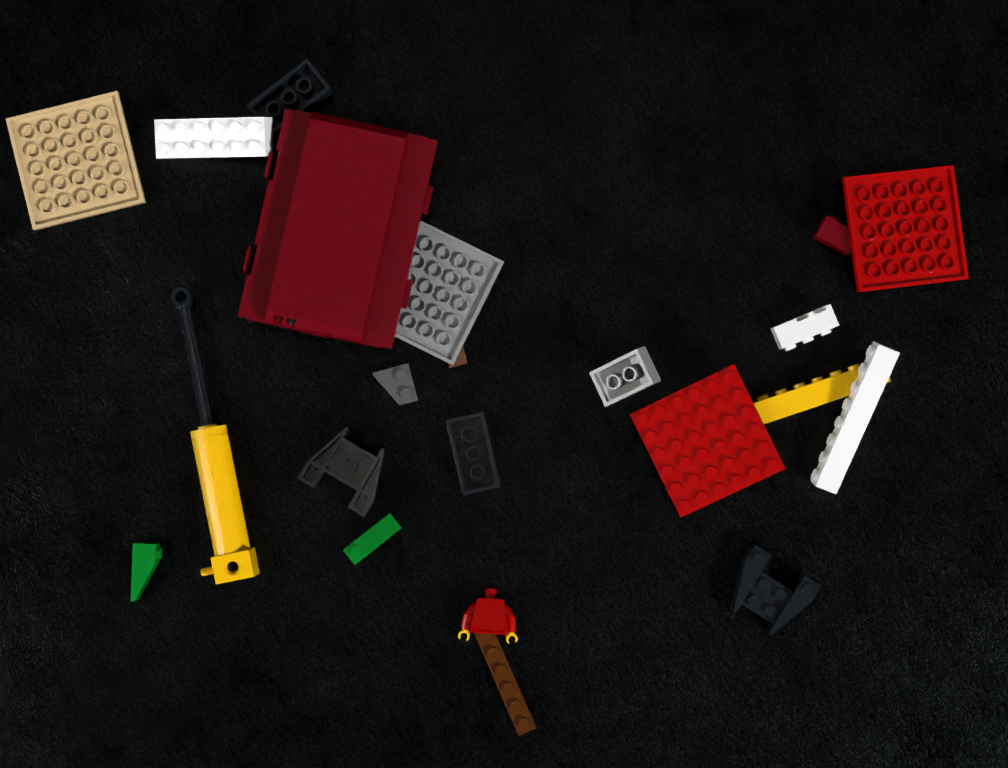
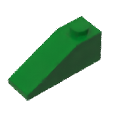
(372, 539)
(144, 561)

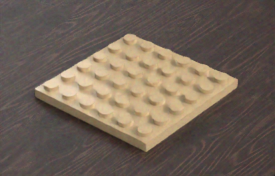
(75, 160)

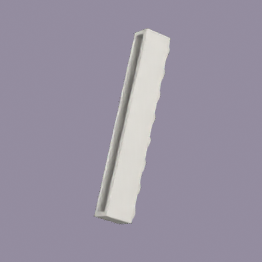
(854, 417)

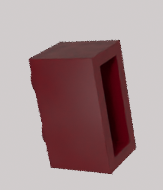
(834, 235)

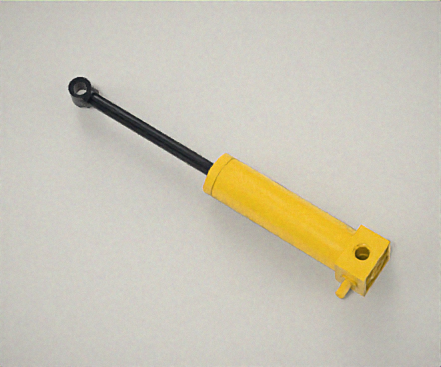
(216, 472)

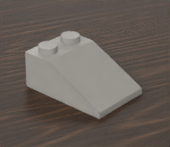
(625, 376)

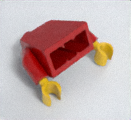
(489, 617)

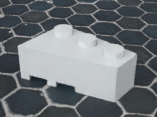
(805, 327)

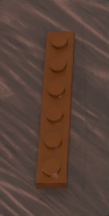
(506, 682)

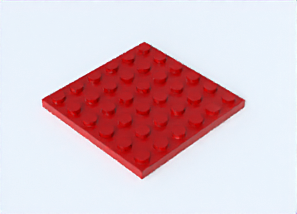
(905, 228)
(707, 441)

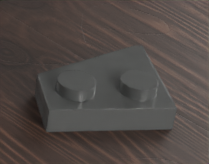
(398, 383)

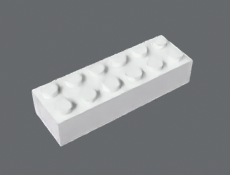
(213, 137)

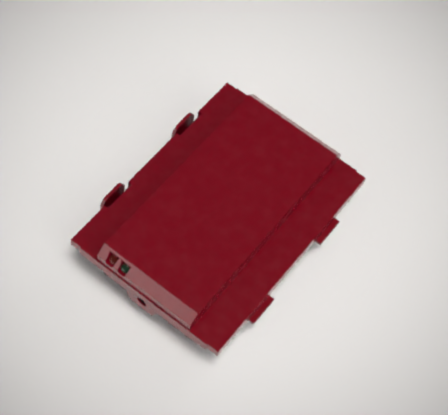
(338, 229)

